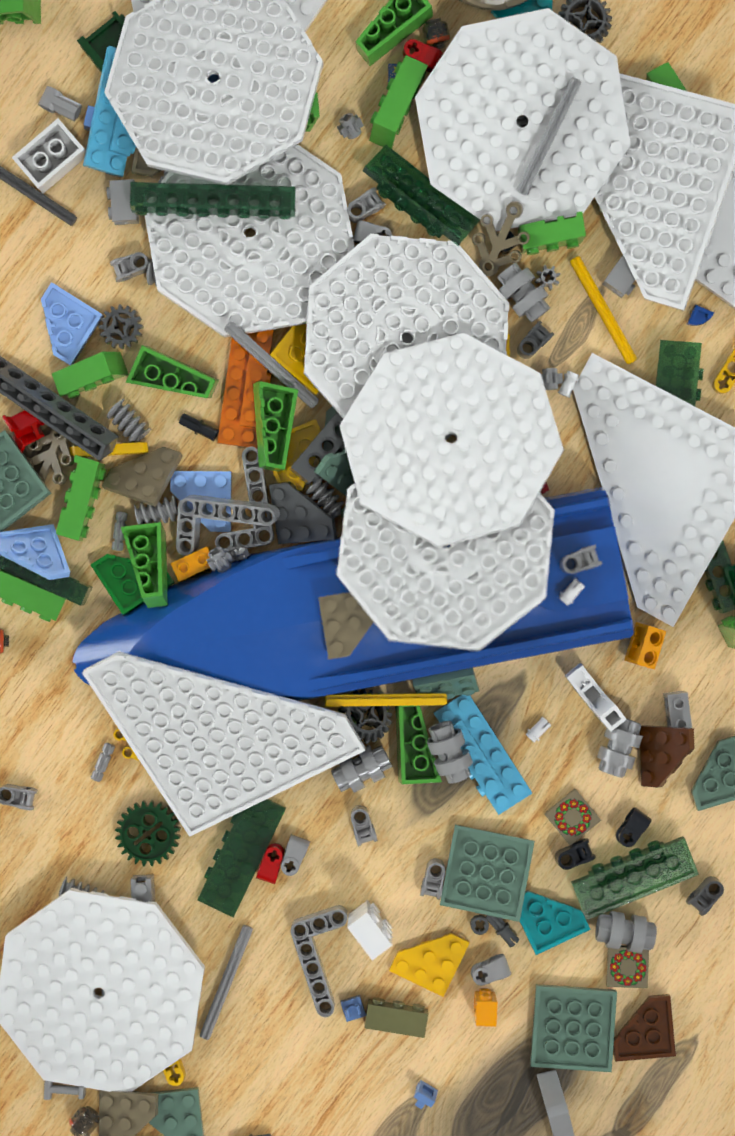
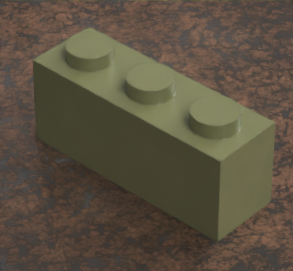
(396, 1017)

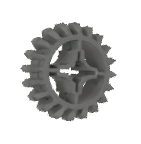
(592, 21)
(371, 720)

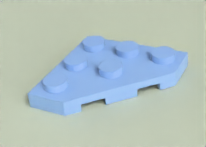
(68, 322)
(208, 484)
(36, 550)

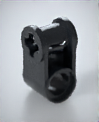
(633, 825)
(576, 854)

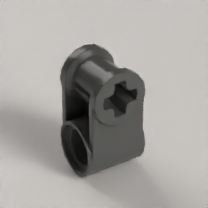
(537, 338)
(705, 896)

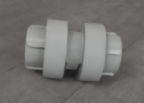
(528, 299)
(447, 744)
(616, 757)
(368, 765)
(634, 933)

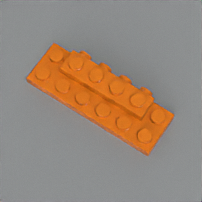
(238, 407)

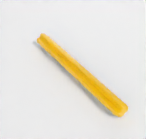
(603, 310)
(411, 699)

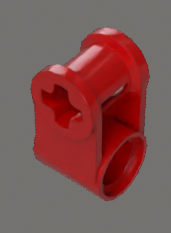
(424, 53)
(270, 865)

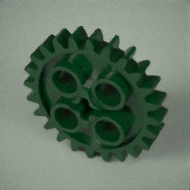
(136, 819)

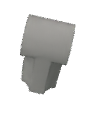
(54, 101)

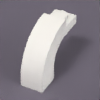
(595, 698)

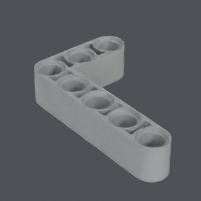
(259, 485)
(219, 513)
(313, 956)
(555, 1103)

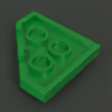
(120, 581)

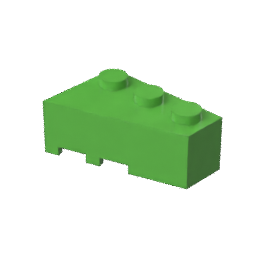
(553, 234)

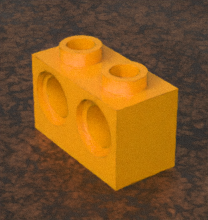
(191, 564)
(645, 645)
(485, 1008)

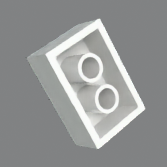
(50, 156)
(370, 930)

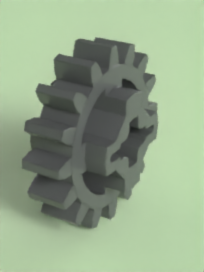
(113, 329)

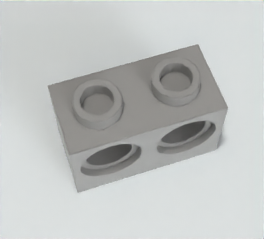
(677, 709)

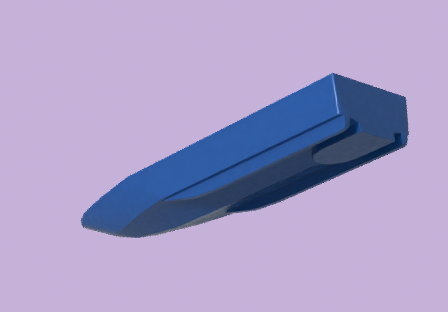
(267, 632)

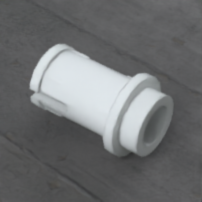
(568, 384)
(571, 592)
(538, 729)

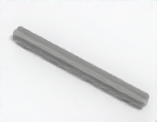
(549, 136)
(270, 363)
(226, 982)

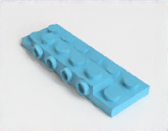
(108, 138)
(491, 764)

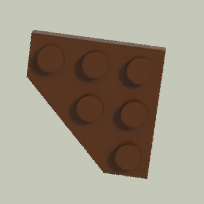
(663, 752)
(647, 1032)

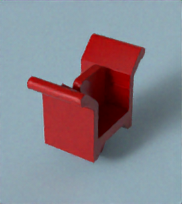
(25, 428)

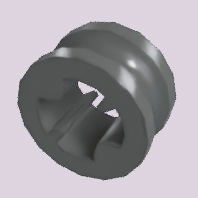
(485, 924)

